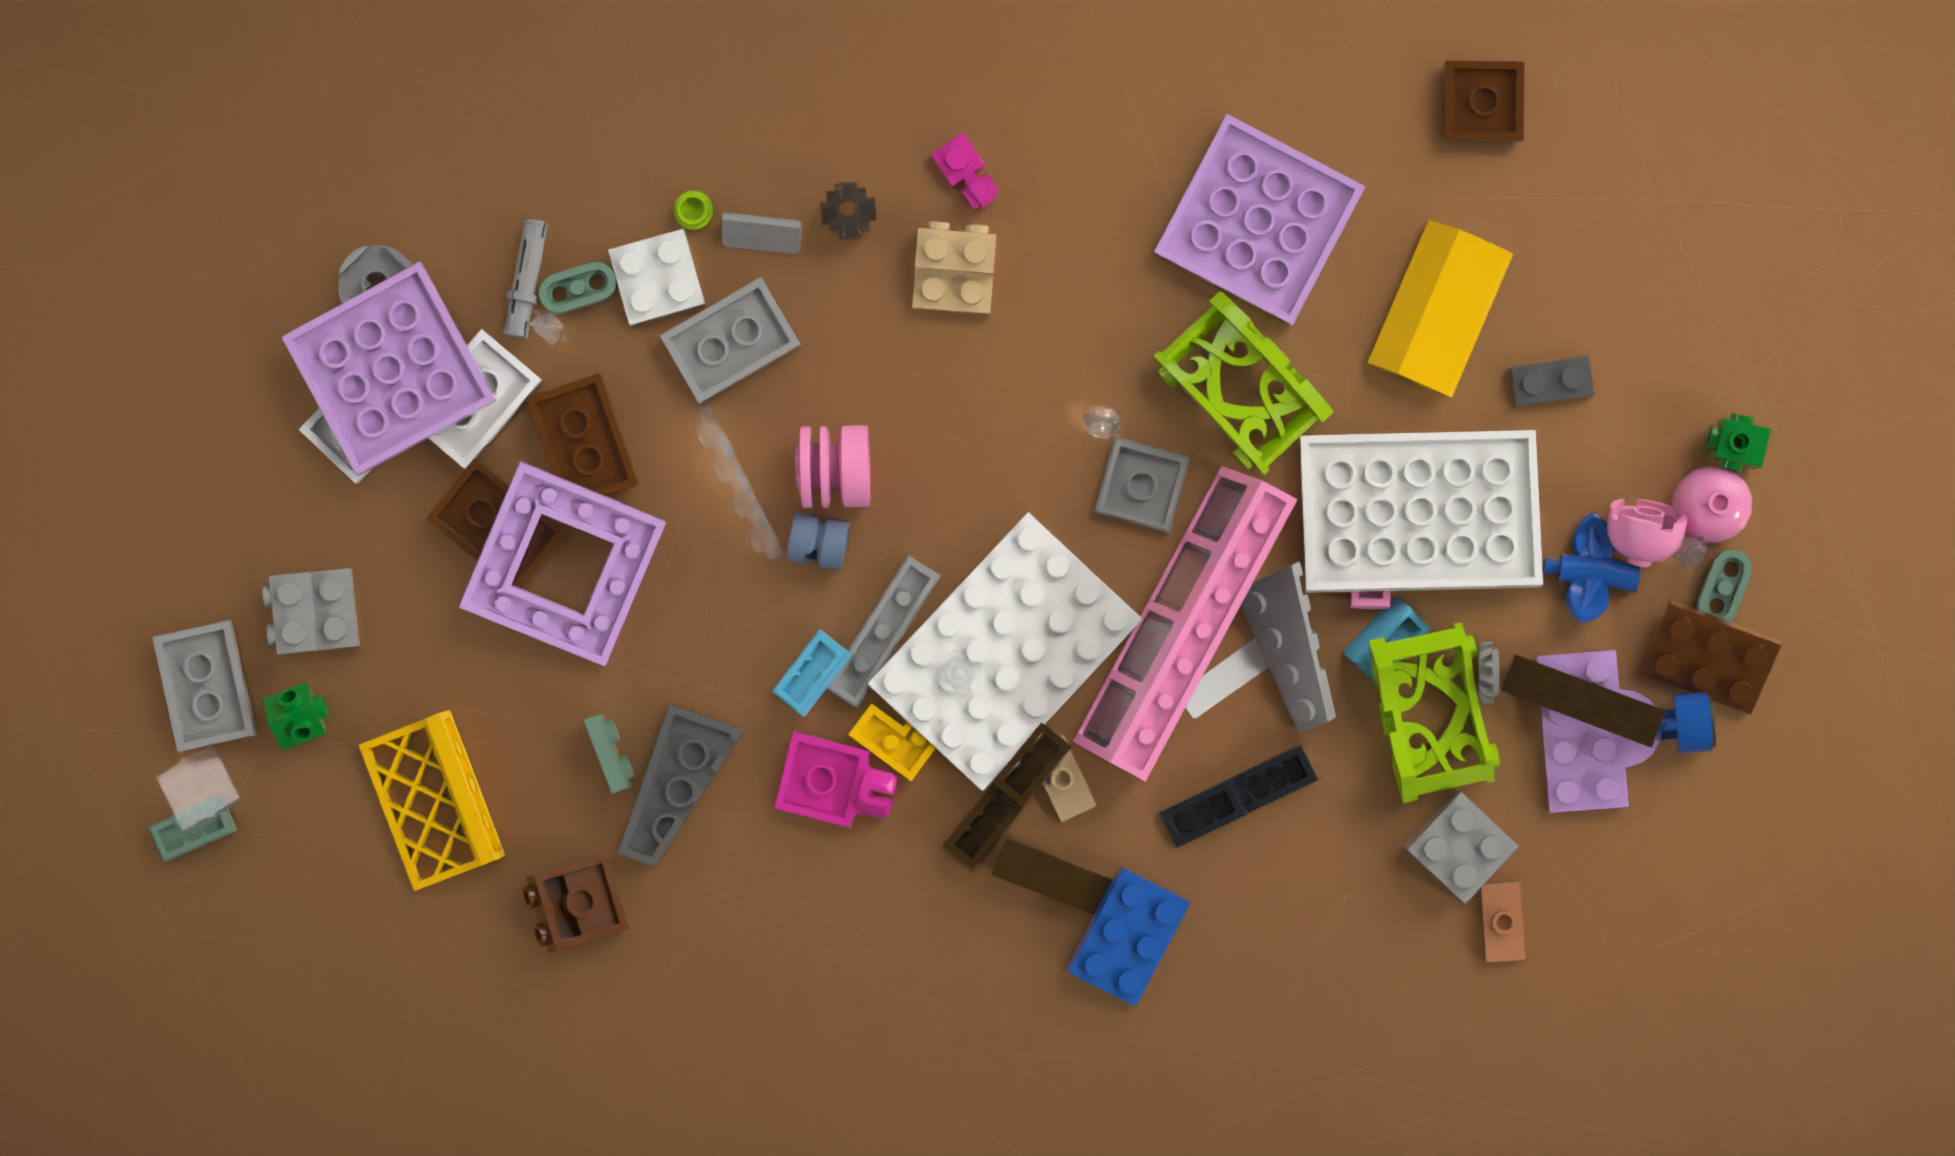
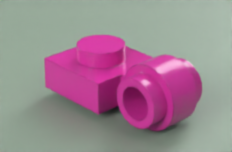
(960, 163)

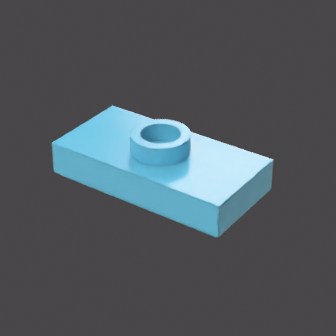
(812, 673)

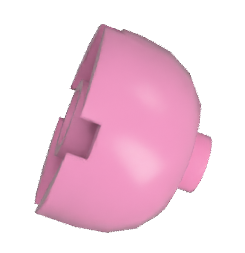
(1715, 503)
(1646, 531)

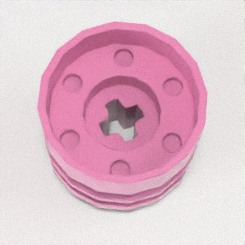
(834, 466)

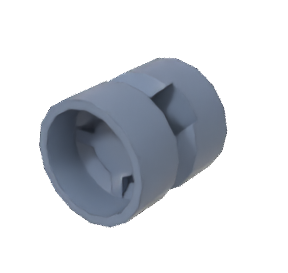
(818, 540)

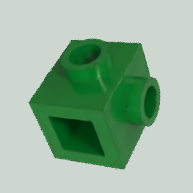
(1751, 439)
(296, 715)

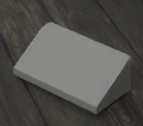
(761, 233)

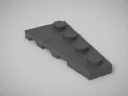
(678, 773)

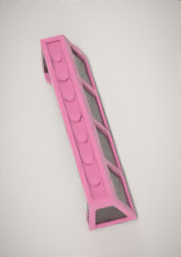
(1184, 621)

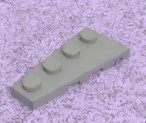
(1283, 632)

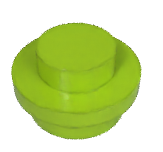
(693, 210)

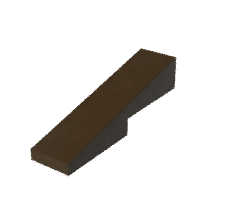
(1583, 700)
(1007, 797)
(1051, 876)

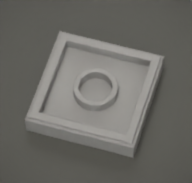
(1142, 485)

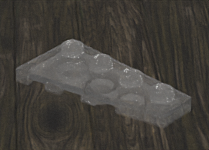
(730, 470)

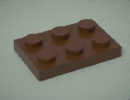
(583, 436)
(470, 511)
(1710, 656)

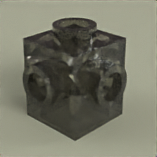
(848, 226)

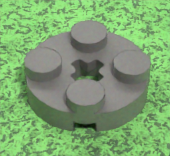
(367, 262)

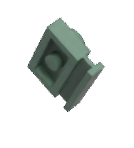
(603, 737)

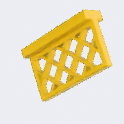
(458, 780)

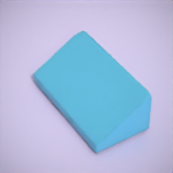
(1392, 624)

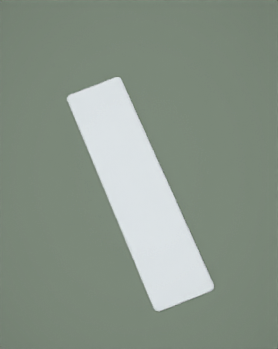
(1227, 678)

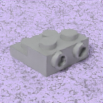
(312, 611)

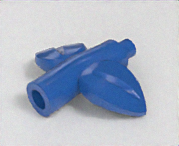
(1591, 570)

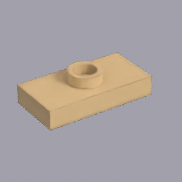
(1069, 789)

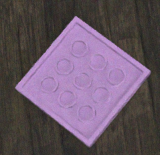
(1259, 220)
(389, 368)

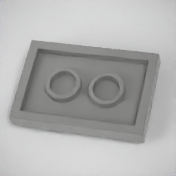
(730, 340)
(204, 686)

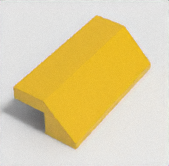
(1440, 308)

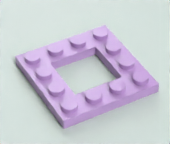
(586, 633)

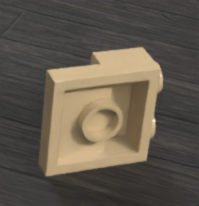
(954, 269)

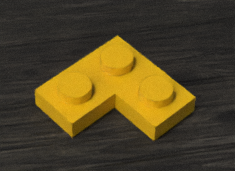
(894, 744)

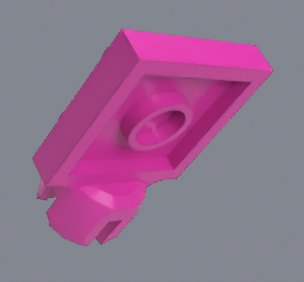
(832, 781)

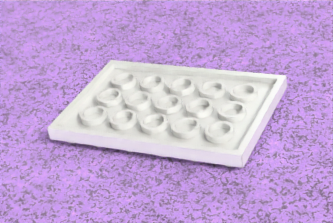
(1420, 511)
(1036, 630)

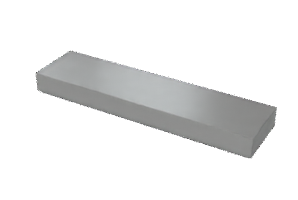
(884, 629)

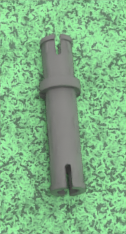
(524, 287)

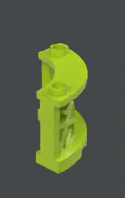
(1296, 394)
(1411, 762)

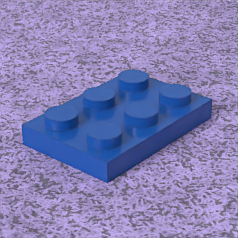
(1127, 936)

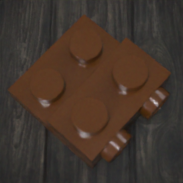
(575, 903)

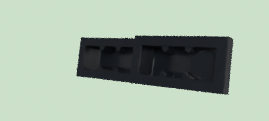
(1241, 794)

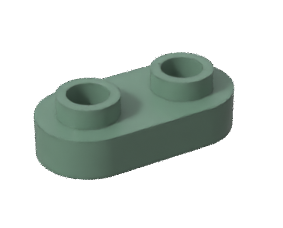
(578, 287)
(1724, 588)

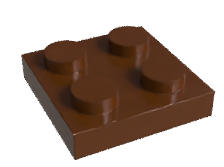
(1483, 101)

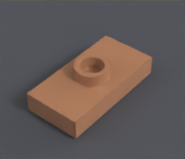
(1502, 921)

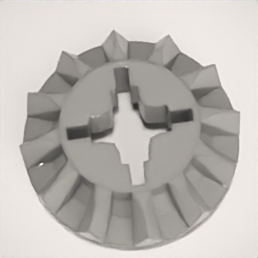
(1488, 672)

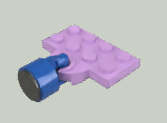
(1589, 763)

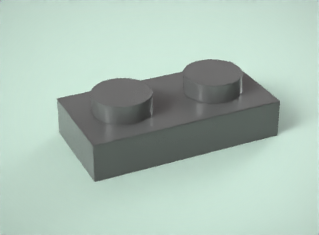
(1552, 381)

